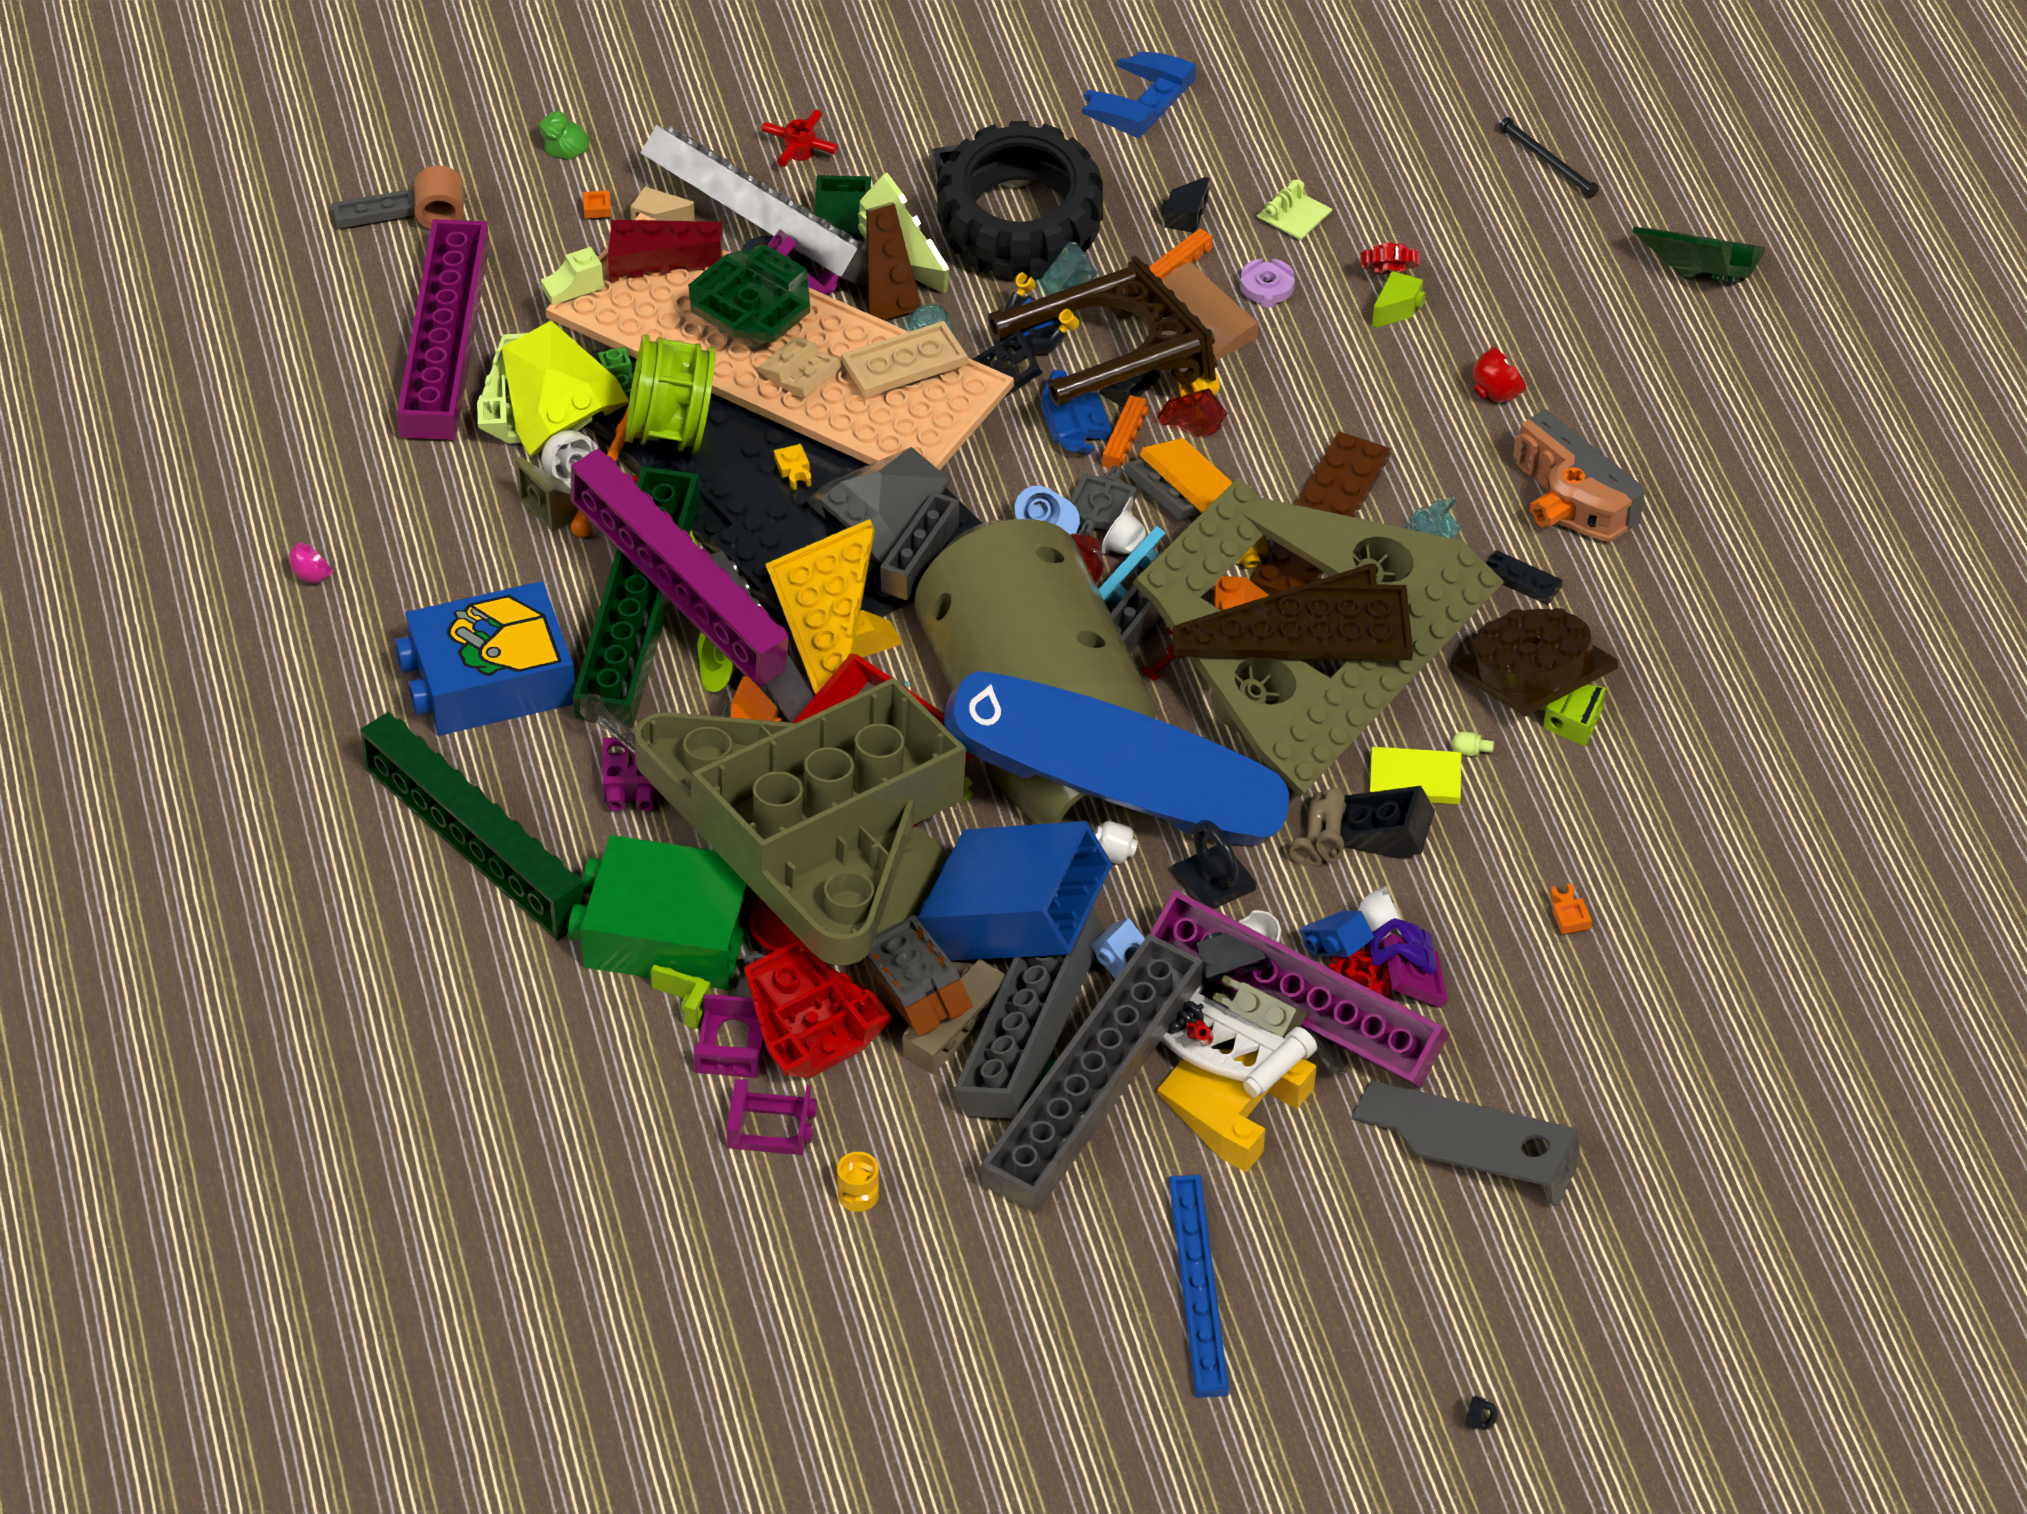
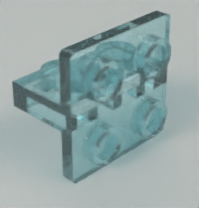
(1436, 519)

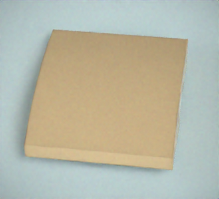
(799, 367)

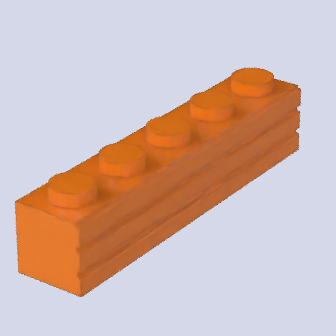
(1188, 250)
(1125, 432)

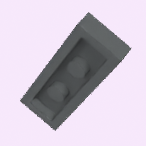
(374, 208)
(1159, 489)

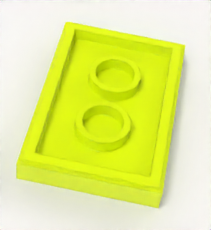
(1433, 770)

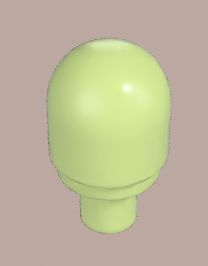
(1471, 744)

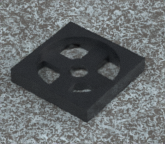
(1016, 339)

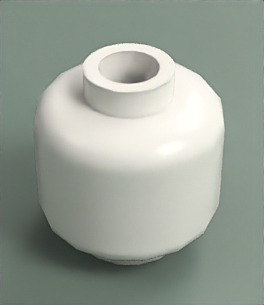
(1116, 841)

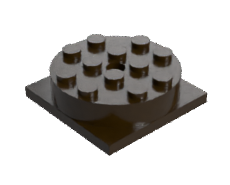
(1534, 658)

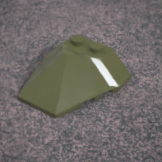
(914, 879)

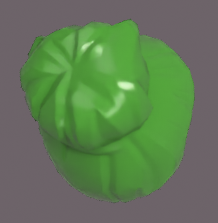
(563, 137)

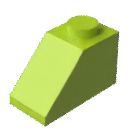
(1398, 299)

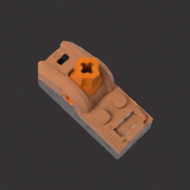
(1583, 484)

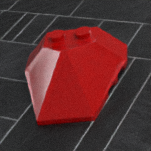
(811, 1011)

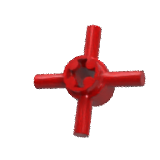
(800, 139)

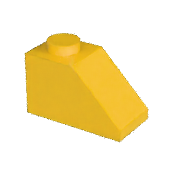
(874, 635)

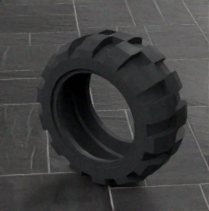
(1010, 155)

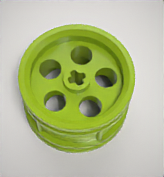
(670, 392)

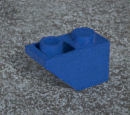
(1337, 934)

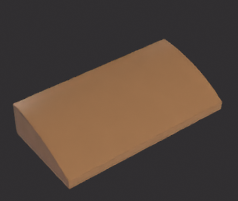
(1215, 309)

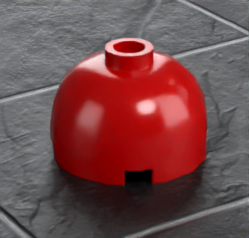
(1496, 378)

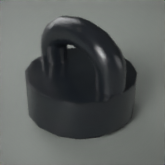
(1474, 1413)

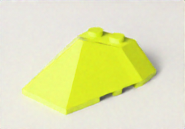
(555, 385)

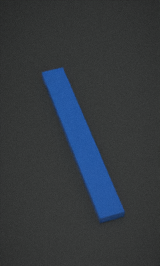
(1198, 1286)

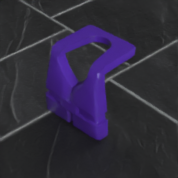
(1418, 946)

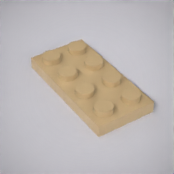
(904, 359)

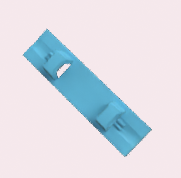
(1142, 556)

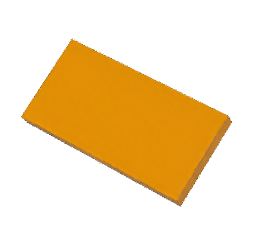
(1187, 471)

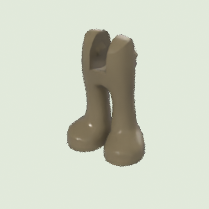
(1319, 842)

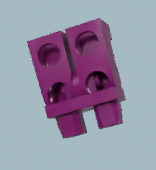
(624, 781)

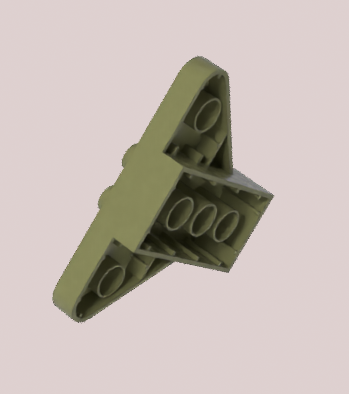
(812, 805)

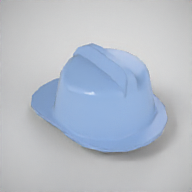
(1048, 506)

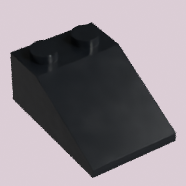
(1387, 821)

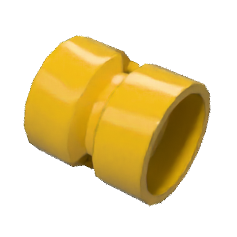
(858, 1181)

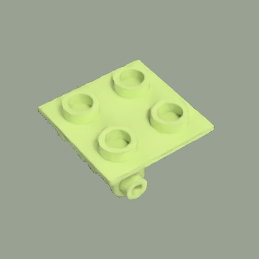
(1294, 211)

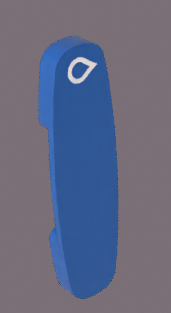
(1116, 756)

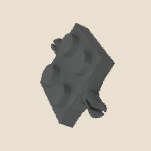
(1101, 500)

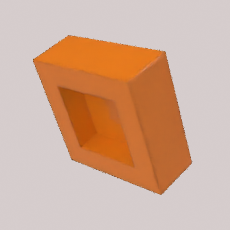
(596, 204)

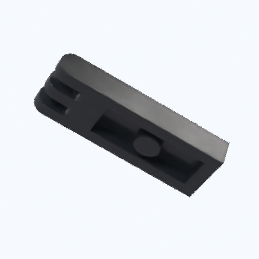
(1524, 577)

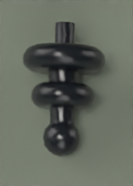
(1191, 1013)

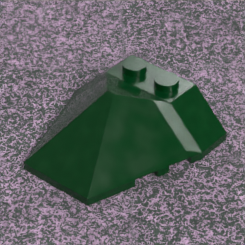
(1702, 256)

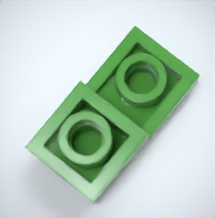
(620, 366)

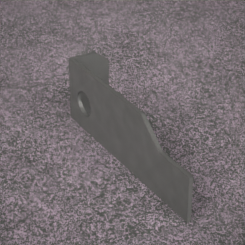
(1473, 1135)

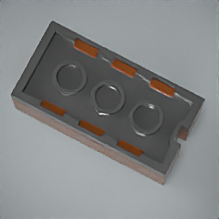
(917, 976)

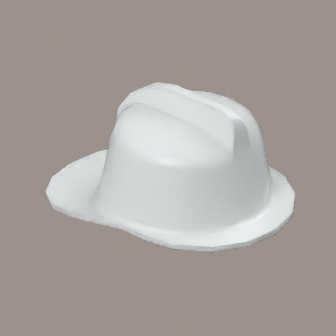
(1124, 533)

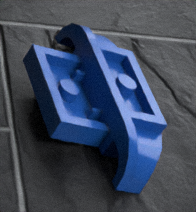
(1075, 421)

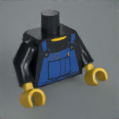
(1045, 335)

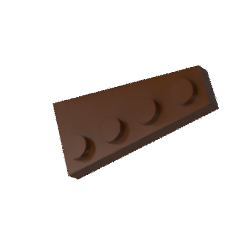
(889, 270)

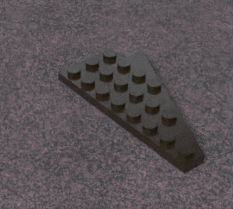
(1318, 620)

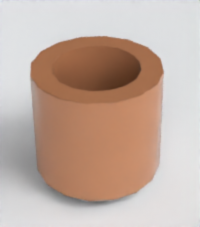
(438, 195)

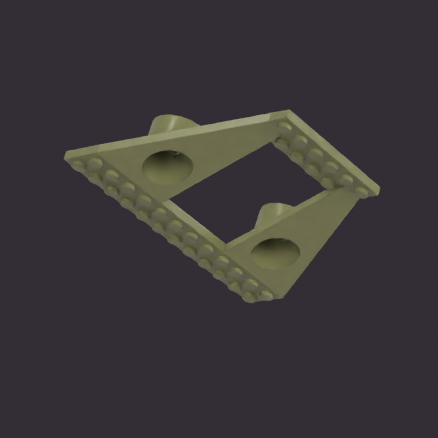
(1308, 713)

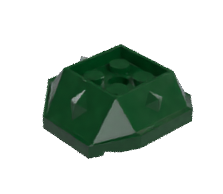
(752, 295)

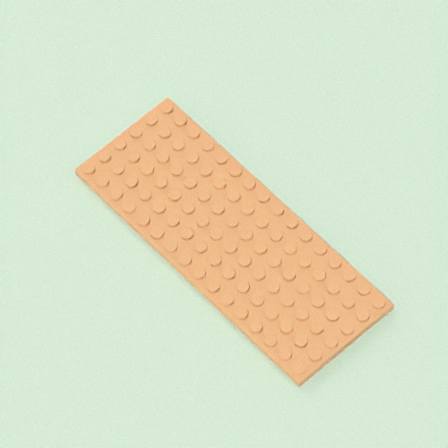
(925, 414)

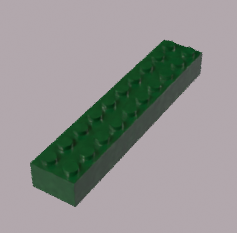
(633, 610)
(471, 823)

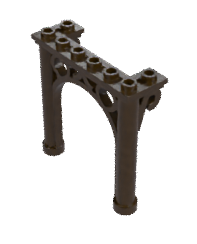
(1125, 293)

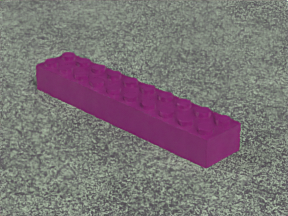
(443, 330)
(679, 567)
(1334, 1004)

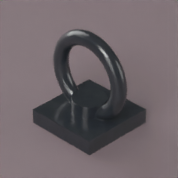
(1215, 873)

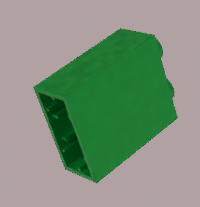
(662, 910)

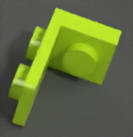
(683, 986)

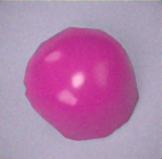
(308, 564)

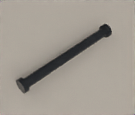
(1507, 126)

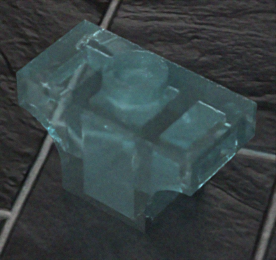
(1068, 270)

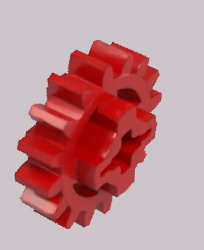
(1389, 258)
(1362, 970)

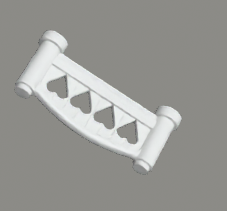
(1274, 1056)

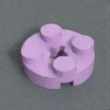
(1267, 293)

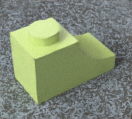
(576, 277)

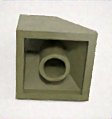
(544, 495)

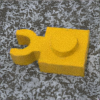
(793, 463)

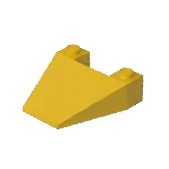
(1220, 1106)

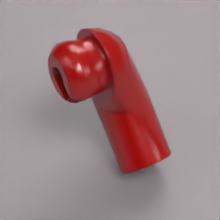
(1200, 1031)

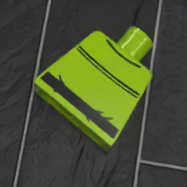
(1576, 713)

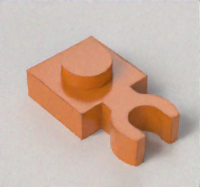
(1570, 913)

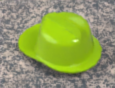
(714, 665)

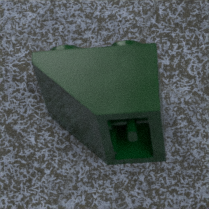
(839, 200)

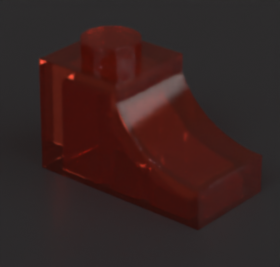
(1196, 412)

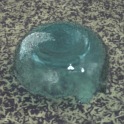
(929, 315)

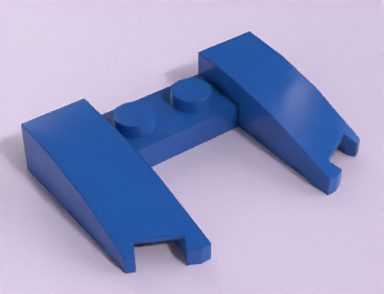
(1170, 78)

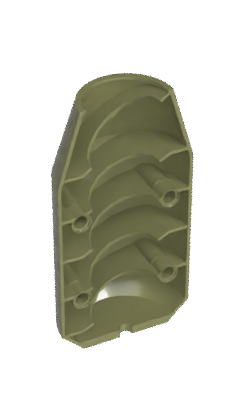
(1026, 607)

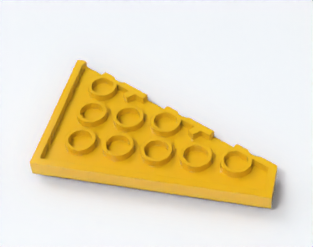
(823, 597)

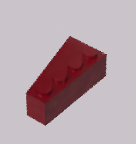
(662, 246)

